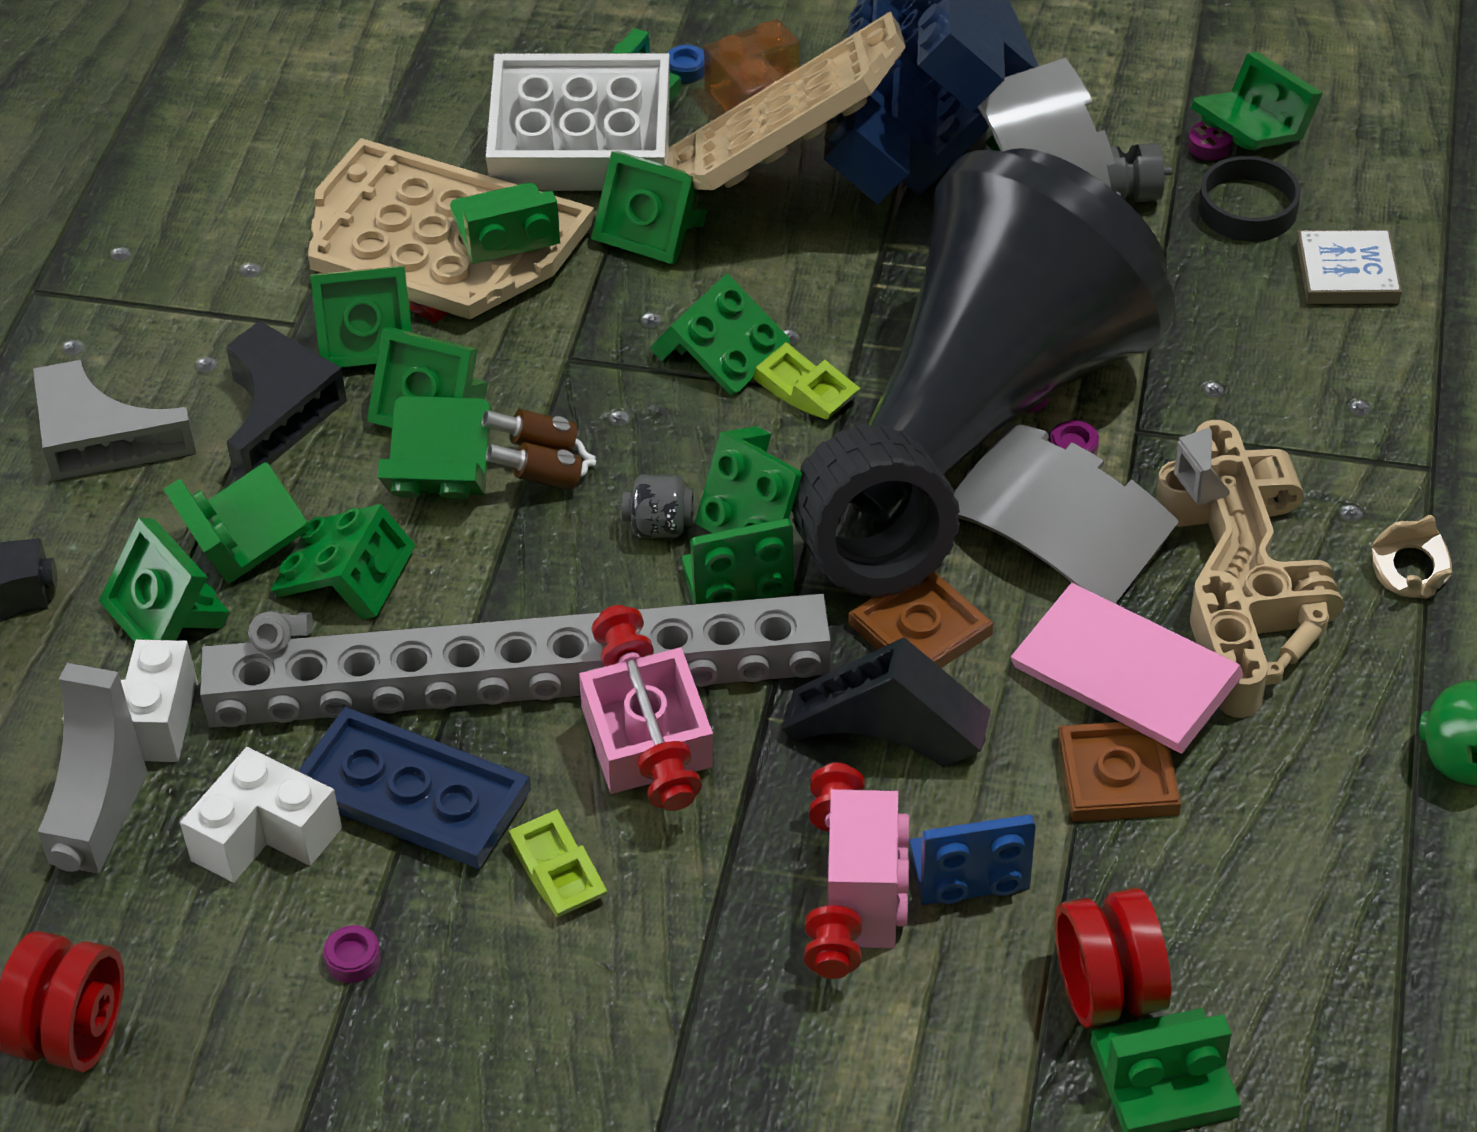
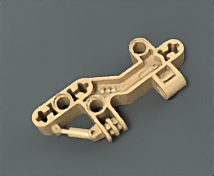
(1240, 585)

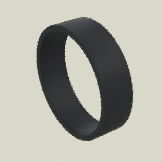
(1249, 169)

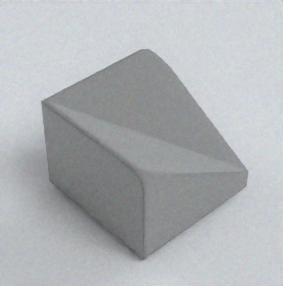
(1195, 469)

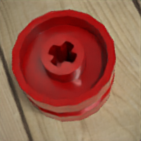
(1112, 957)
(60, 1000)

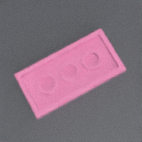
(1127, 667)

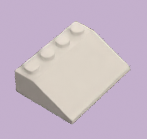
(567, 112)

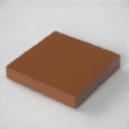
(928, 616)
(1116, 773)

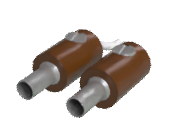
(543, 448)

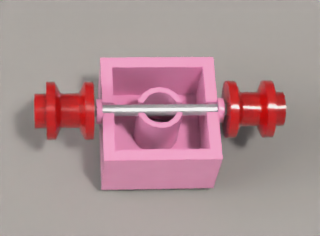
(645, 714)
(865, 870)

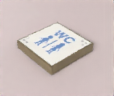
(1348, 267)

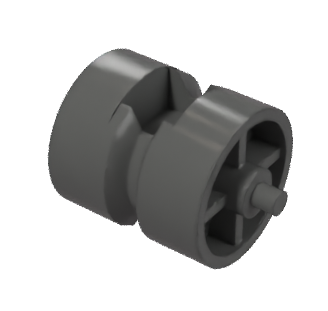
(1139, 172)

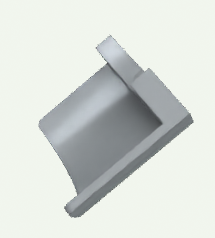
(1049, 114)
(1065, 510)

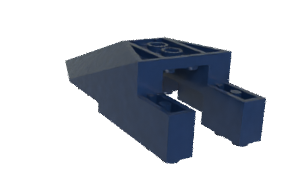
(931, 95)

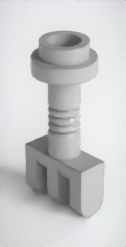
(273, 630)

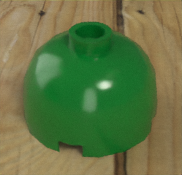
(1452, 732)

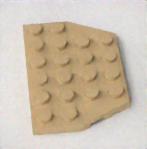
(790, 108)
(396, 211)

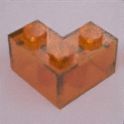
(749, 62)

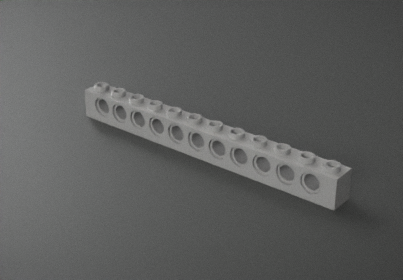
(501, 660)

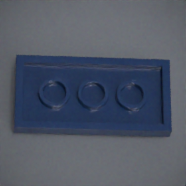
(416, 786)

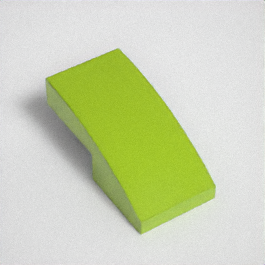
(811, 388)
(556, 863)

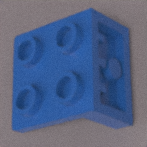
(973, 859)

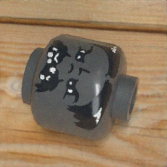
(658, 506)

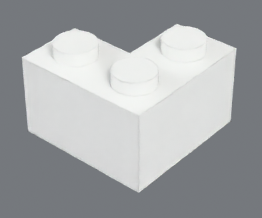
(160, 696)
(259, 806)

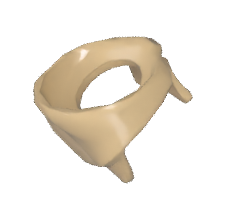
(1411, 534)

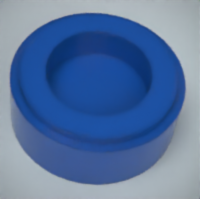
(687, 62)

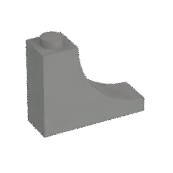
(94, 433)
(96, 772)

